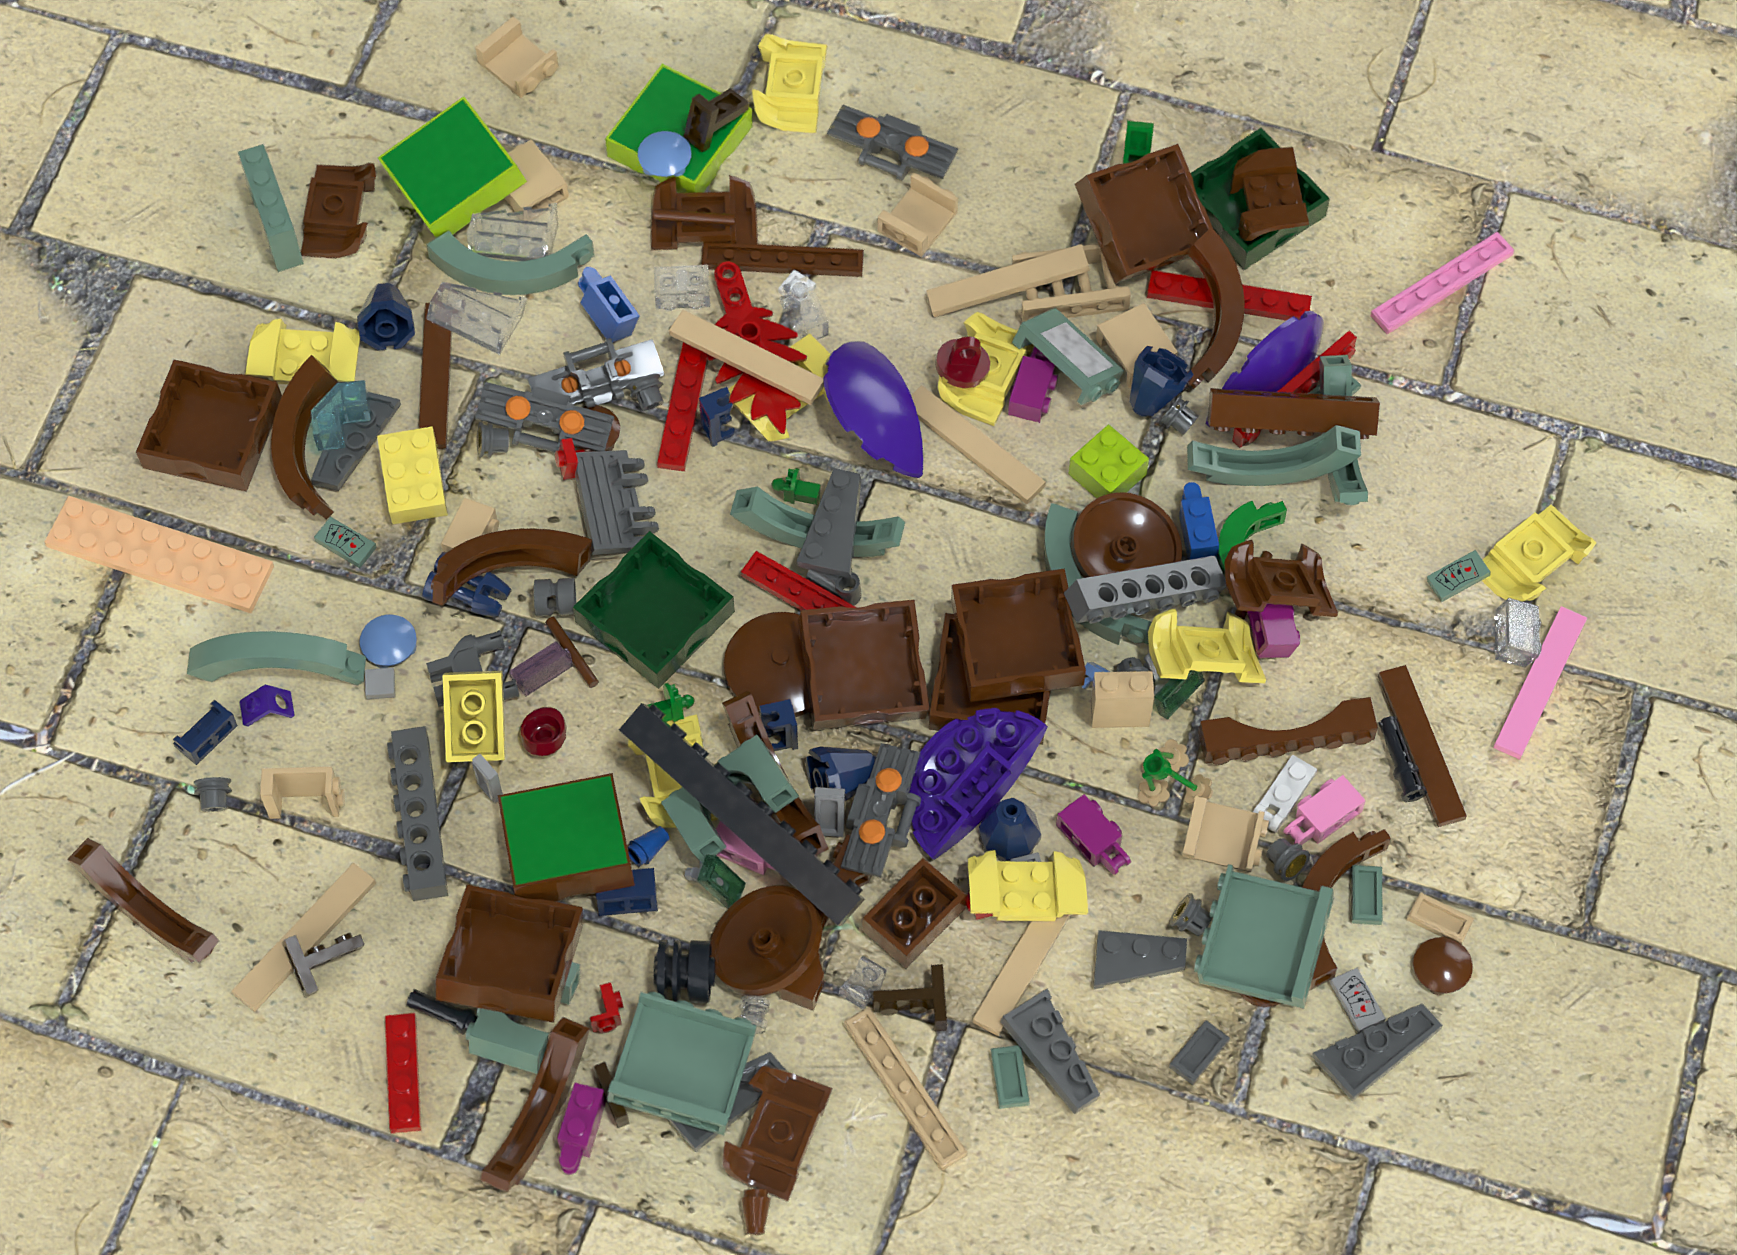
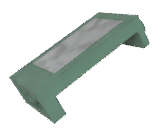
(1071, 353)

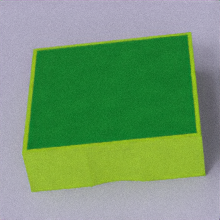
(665, 107)
(452, 168)

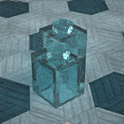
(342, 404)

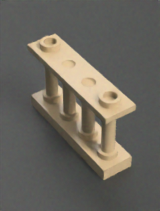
(1078, 304)

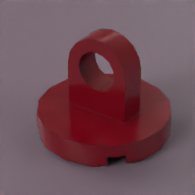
(963, 362)

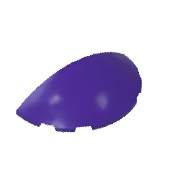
(1280, 355)
(876, 405)
(969, 771)

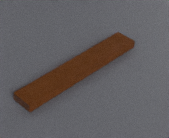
(785, 258)
(435, 380)
(1422, 745)

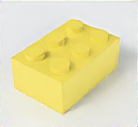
(412, 475)
(474, 715)

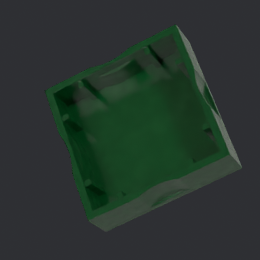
(1224, 209)
(654, 609)

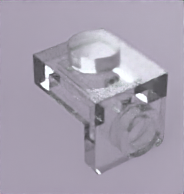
(863, 981)

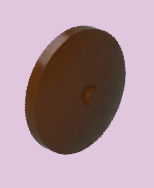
(1123, 535)
(768, 661)
(766, 940)

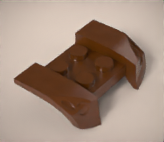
(1269, 192)
(739, 201)
(335, 210)
(1277, 581)
(777, 1131)

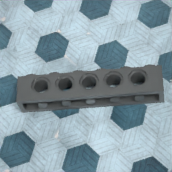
(1145, 589)
(431, 881)

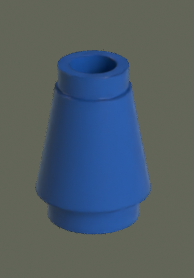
(646, 846)

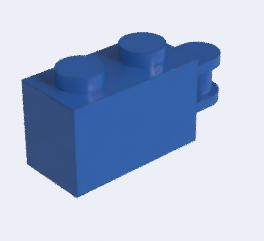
(607, 305)
(1197, 523)

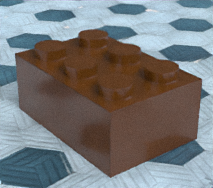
(914, 913)

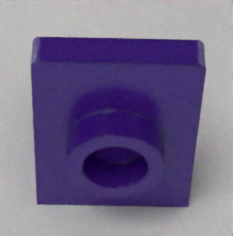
(263, 702)

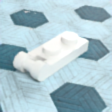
(1286, 791)

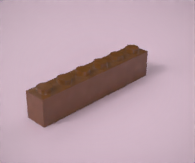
(1291, 412)

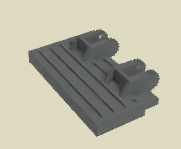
(608, 506)

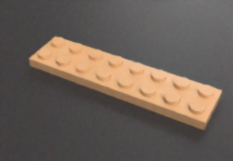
(159, 554)

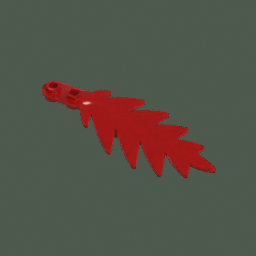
(748, 324)

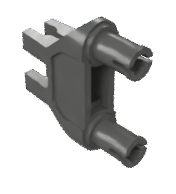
(466, 659)

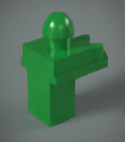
(796, 489)
(674, 703)

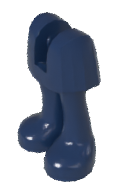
(478, 600)

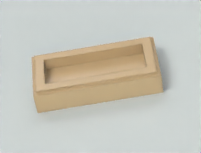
(1440, 918)

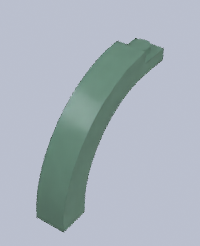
(509, 276)
(1276, 466)
(1346, 482)
(791, 526)
(1059, 556)
(275, 650)

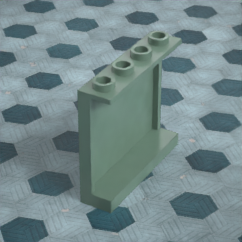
(1264, 938)
(682, 1062)

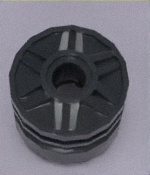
(685, 971)

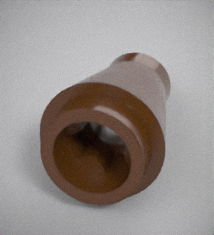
(755, 1210)

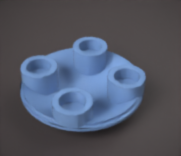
(664, 154)
(388, 640)

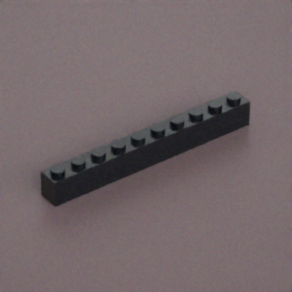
(741, 814)

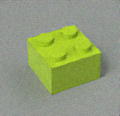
(1108, 464)

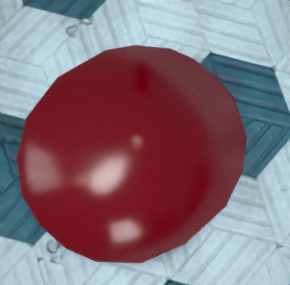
(543, 731)

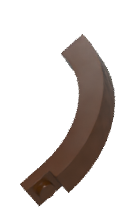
(1228, 302)
(290, 433)
(509, 549)
(744, 725)
(1329, 870)
(140, 904)
(541, 1107)

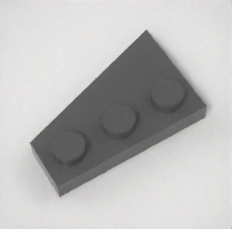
(1135, 956)

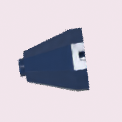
(385, 318)
(1157, 380)
(839, 768)
(1010, 830)

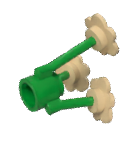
(1166, 763)

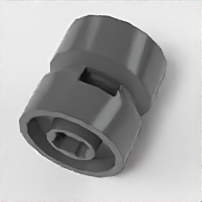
(565, 596)

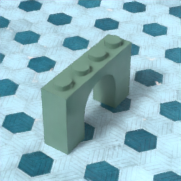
(271, 207)
(750, 764)
(511, 1043)

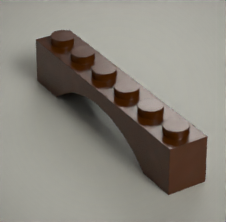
(1230, 740)
(808, 987)

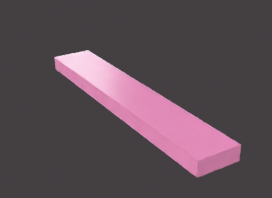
(1442, 283)
(1540, 683)

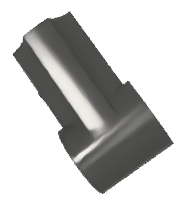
(836, 584)

